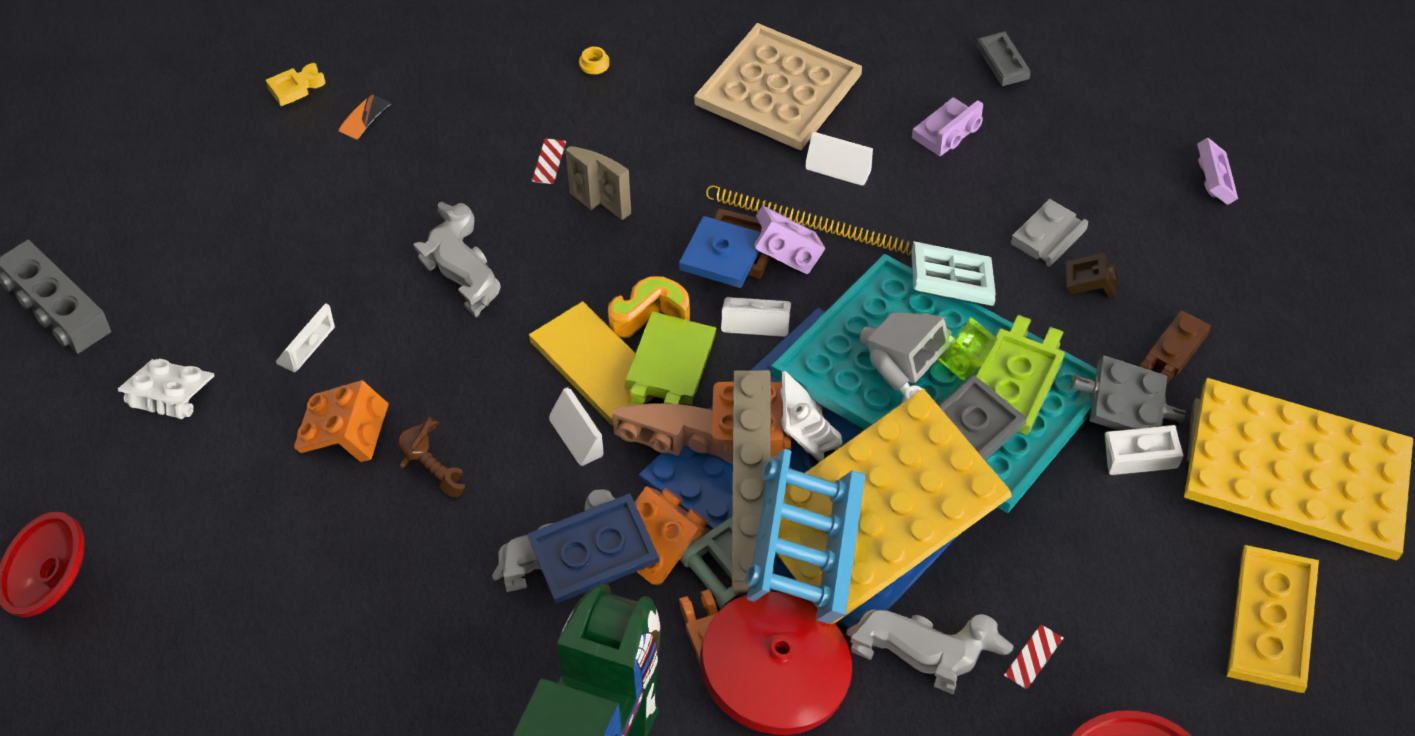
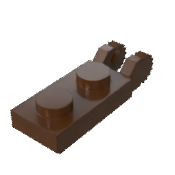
(1177, 345)

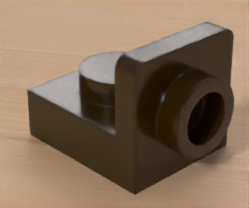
(1091, 274)

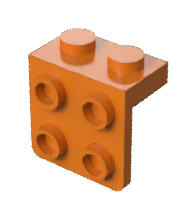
(343, 416)
(723, 416)
(669, 528)

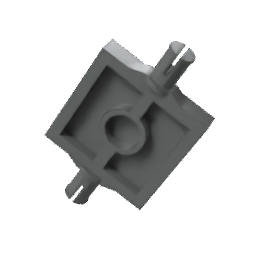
(1127, 396)

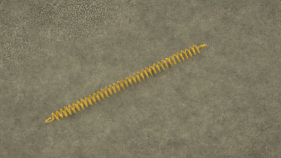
(813, 224)

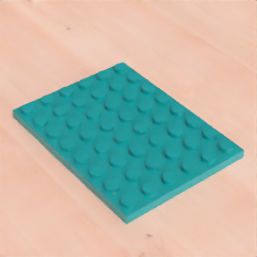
(841, 377)

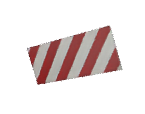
(549, 161)
(1033, 656)

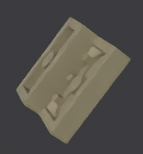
(598, 180)

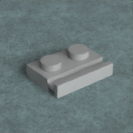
(1049, 232)

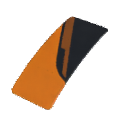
(363, 116)

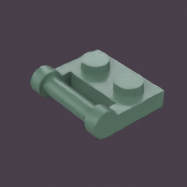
(719, 545)

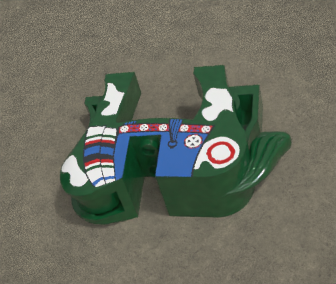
(606, 671)

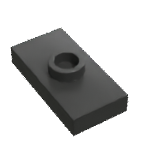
(1003, 58)

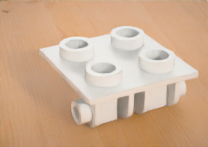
(164, 388)
(804, 420)

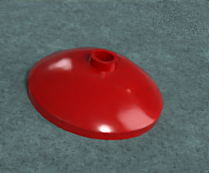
(41, 564)

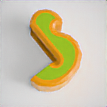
(648, 295)

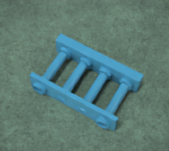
(840, 528)

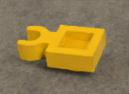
(293, 85)

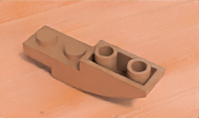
(670, 428)

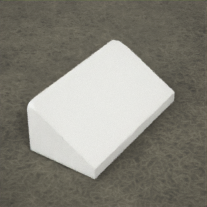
(839, 158)
(755, 316)
(307, 340)
(576, 428)
(1143, 450)

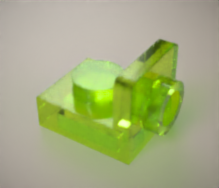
(968, 349)

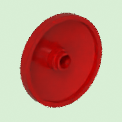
(775, 664)

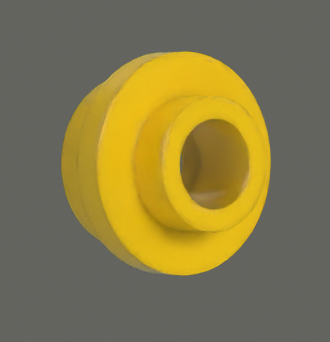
(594, 60)

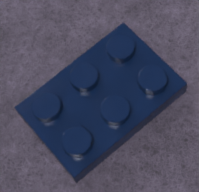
(593, 548)

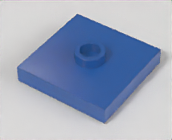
(720, 252)

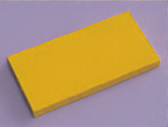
(588, 357)
(1273, 619)

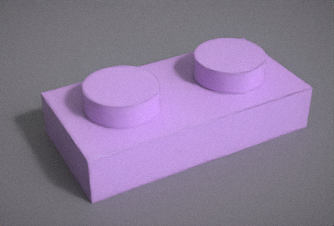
(1217, 171)

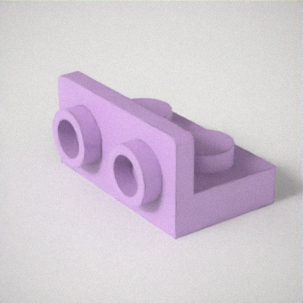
(948, 126)
(788, 241)

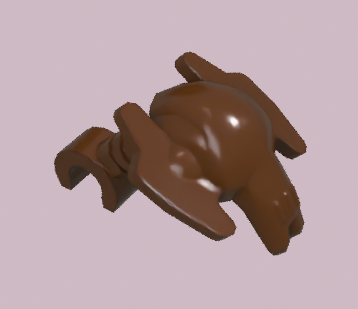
(415, 446)

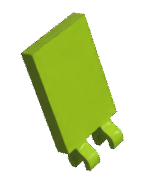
(669, 360)
(1023, 368)

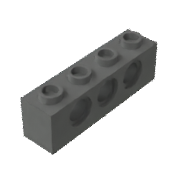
(52, 297)

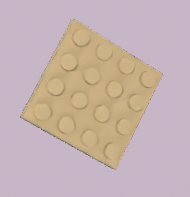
(778, 86)

